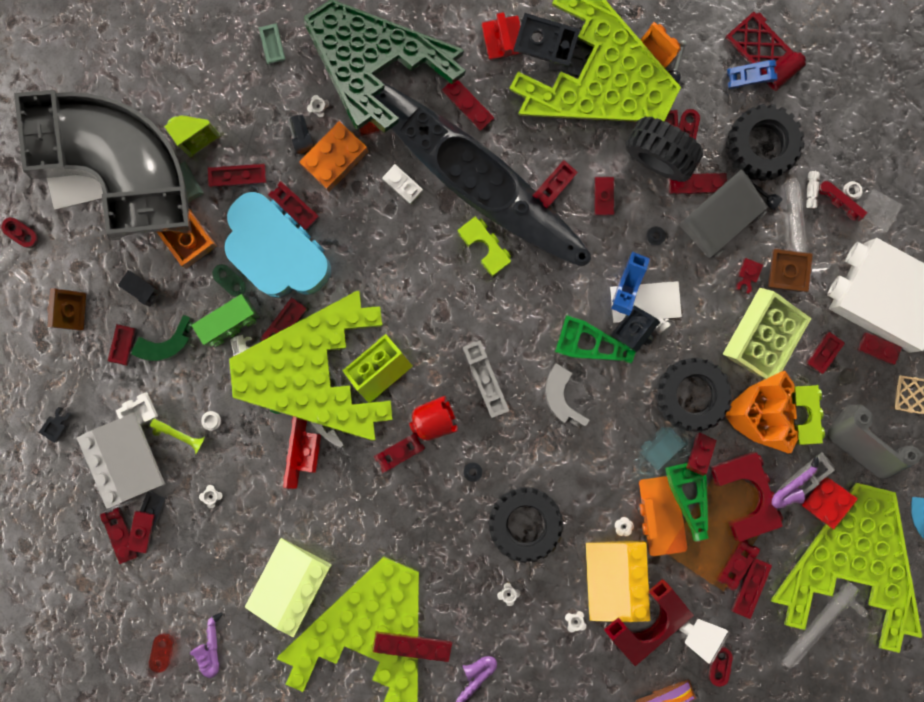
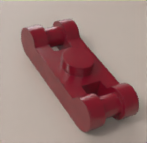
(399, 452)
(738, 564)

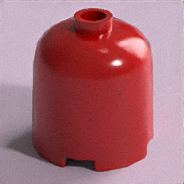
(433, 419)

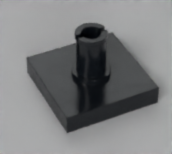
(636, 329)

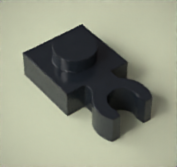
(54, 427)

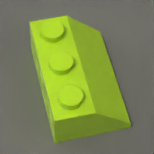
(191, 133)
(377, 368)

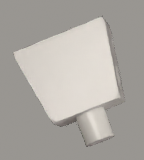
(705, 639)

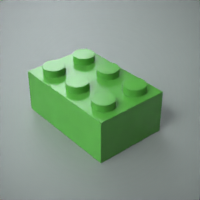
(226, 321)

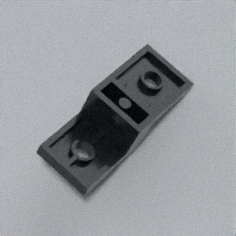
(557, 46)

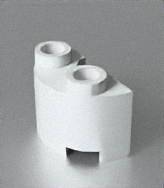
(142, 408)

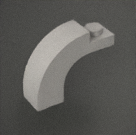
(555, 396)

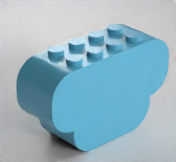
(272, 249)

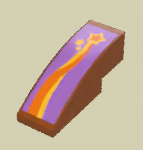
(675, 693)

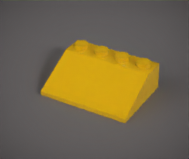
(618, 581)

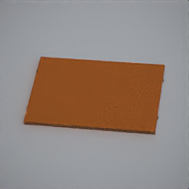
(711, 555)

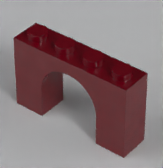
(765, 515)
(672, 616)

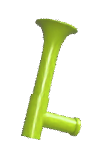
(162, 427)

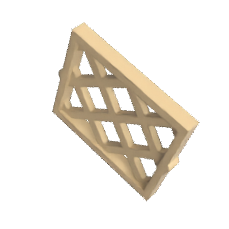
(899, 394)

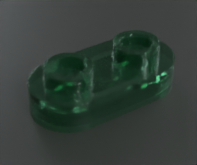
(229, 280)

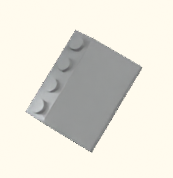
(120, 460)

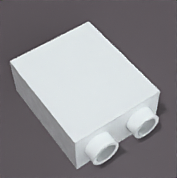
(883, 293)

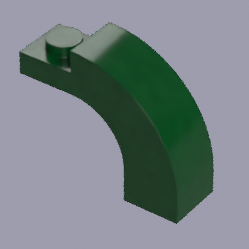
(166, 350)

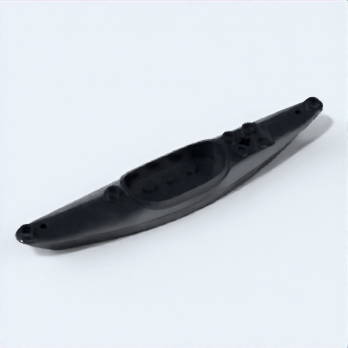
(481, 178)

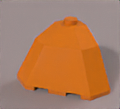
(767, 413)

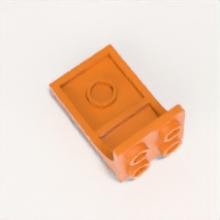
(661, 44)

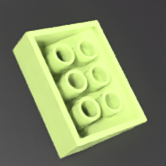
(767, 334)
(288, 587)

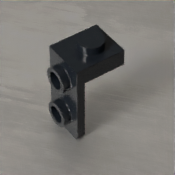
(139, 288)

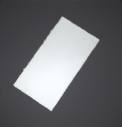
(73, 190)
(657, 299)

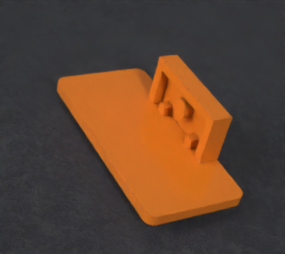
(661, 514)

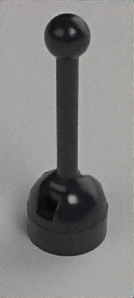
(772, 200)

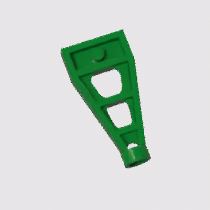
(570, 335)
(679, 475)

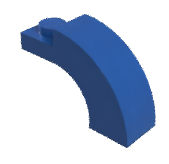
(629, 283)

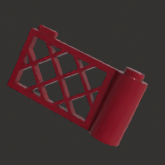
(786, 65)

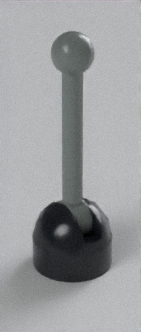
(674, 73)

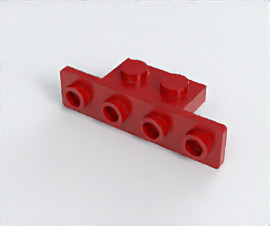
(301, 454)

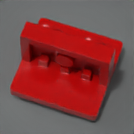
(501, 36)

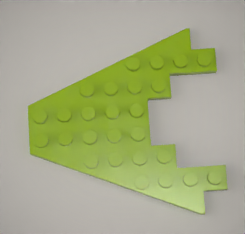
(617, 81)
(292, 371)
(865, 550)
(379, 601)

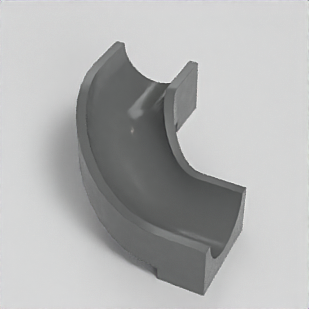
(112, 145)

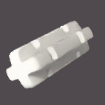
(812, 190)

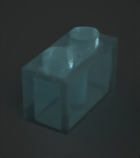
(662, 447)

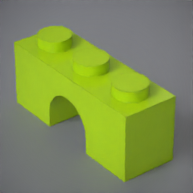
(474, 232)
(811, 430)

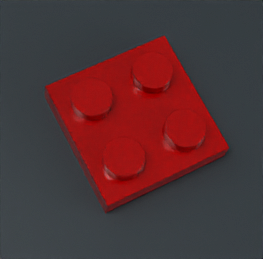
(829, 502)

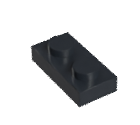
(153, 504)

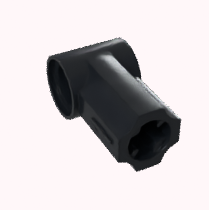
(301, 139)

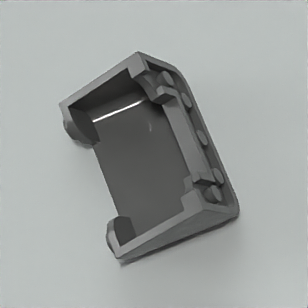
(724, 214)
(852, 435)

